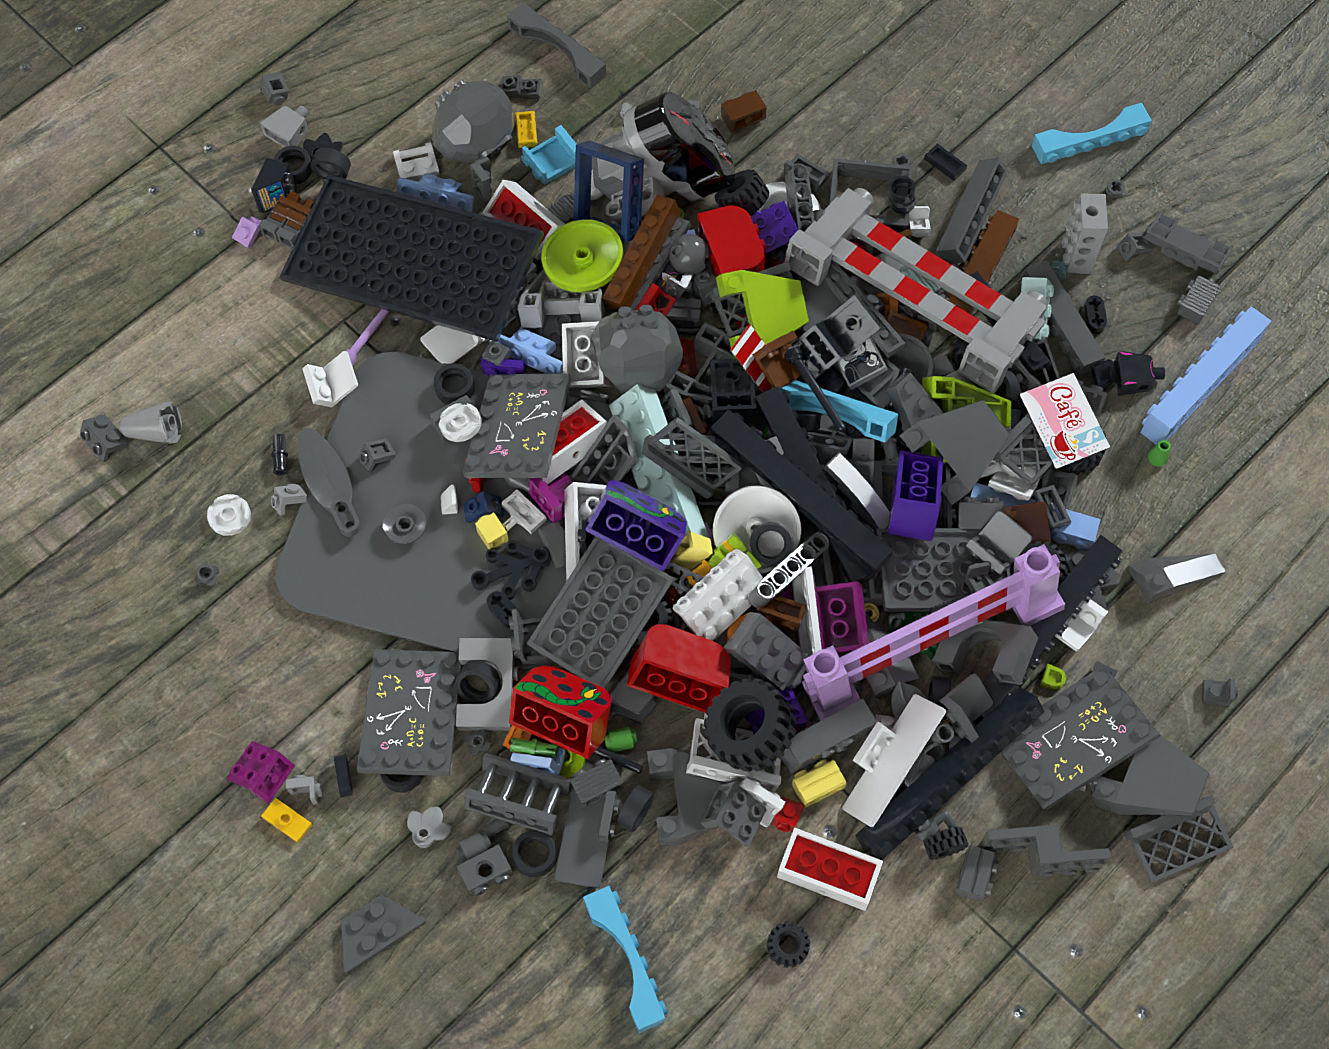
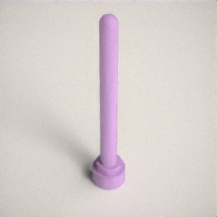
(366, 335)

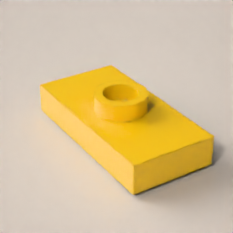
(526, 129)
(286, 820)

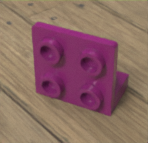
(550, 496)
(261, 771)

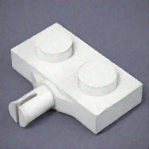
(522, 513)

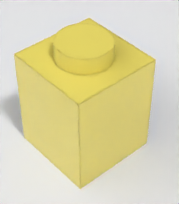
(491, 531)

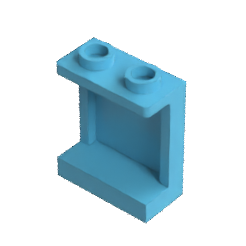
(551, 157)

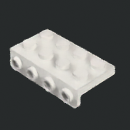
(719, 596)

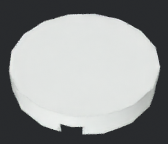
(460, 422)
(229, 515)

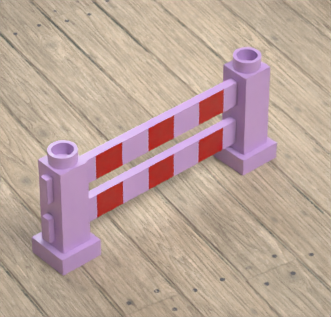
(1028, 591)

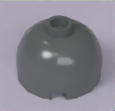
(688, 254)

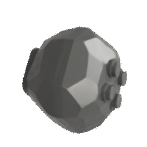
(472, 121)
(637, 348)

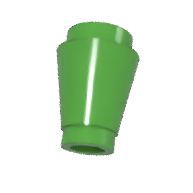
(1159, 453)

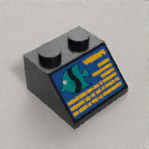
(272, 182)

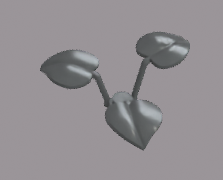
(943, 733)

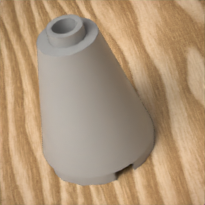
(155, 424)

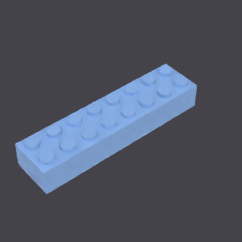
(1205, 376)

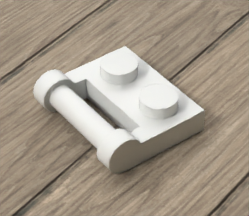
(416, 168)

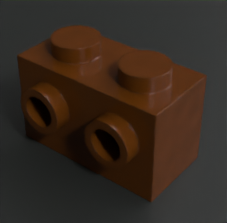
(743, 111)

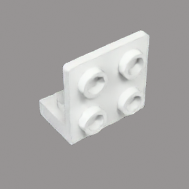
(332, 382)
(1008, 482)
(1083, 625)

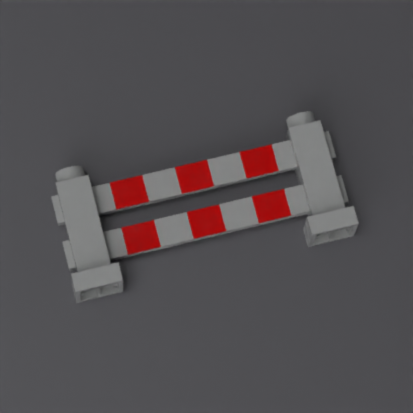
(989, 348)

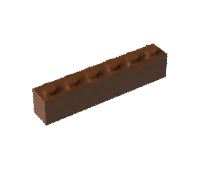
(989, 251)
(641, 253)

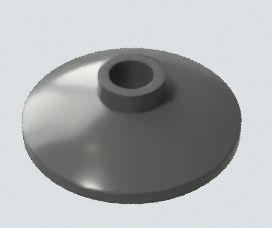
(404, 515)

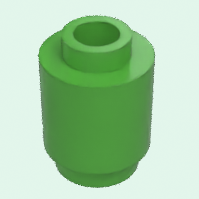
(620, 739)

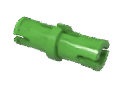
(534, 747)

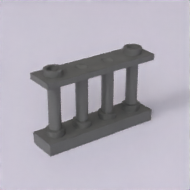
(513, 812)

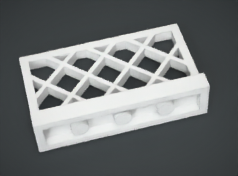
(804, 593)
(722, 771)

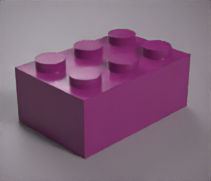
(841, 617)

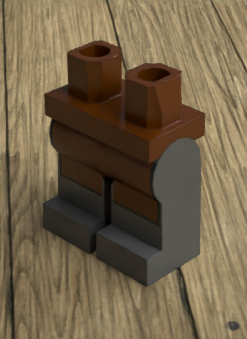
(286, 219)

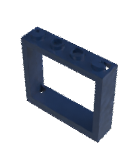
(631, 186)

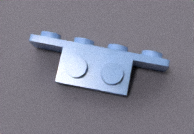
(437, 190)
(533, 351)

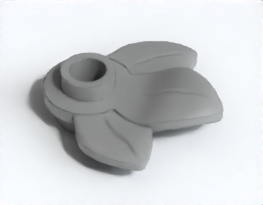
(428, 823)

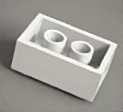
(580, 356)

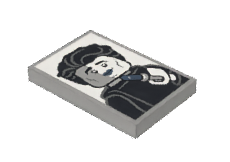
(862, 363)

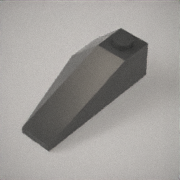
(887, 678)

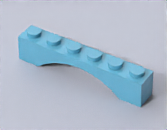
(1058, 144)
(869, 419)
(605, 913)

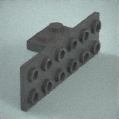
(587, 836)

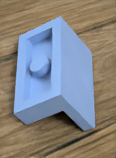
(541, 762)

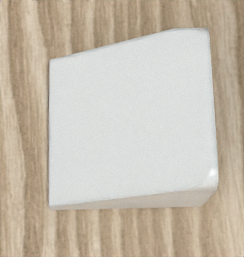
(449, 500)

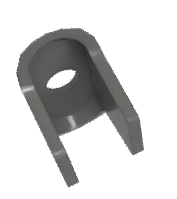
(630, 702)

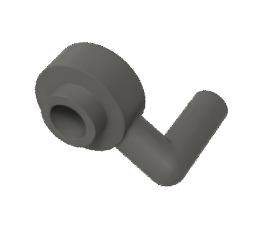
(931, 825)

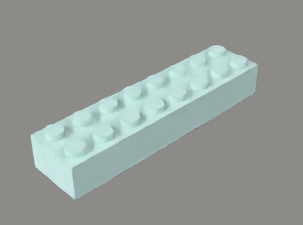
(644, 416)

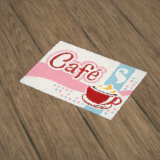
(1064, 420)

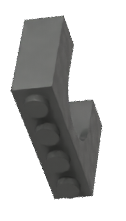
(1014, 656)

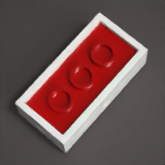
(519, 207)
(576, 434)
(829, 869)

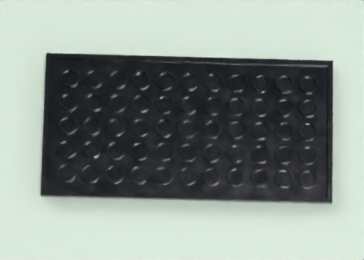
(412, 257)

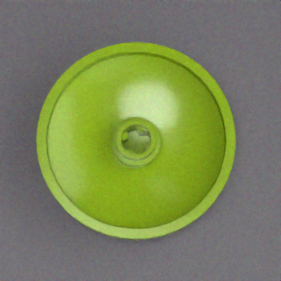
(582, 255)

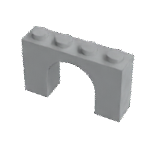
(496, 713)

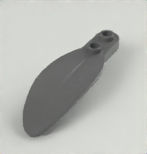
(327, 479)

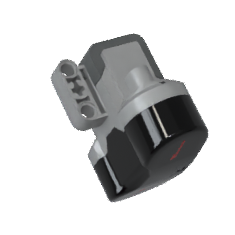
(678, 150)

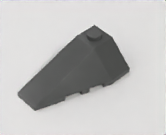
(1169, 575)

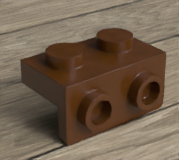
(783, 613)

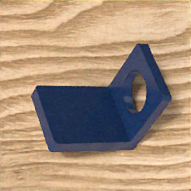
(480, 505)

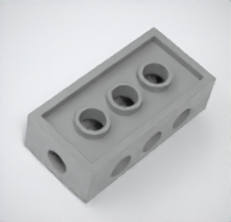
(1085, 233)

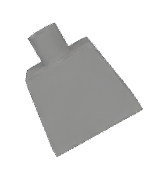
(286, 126)

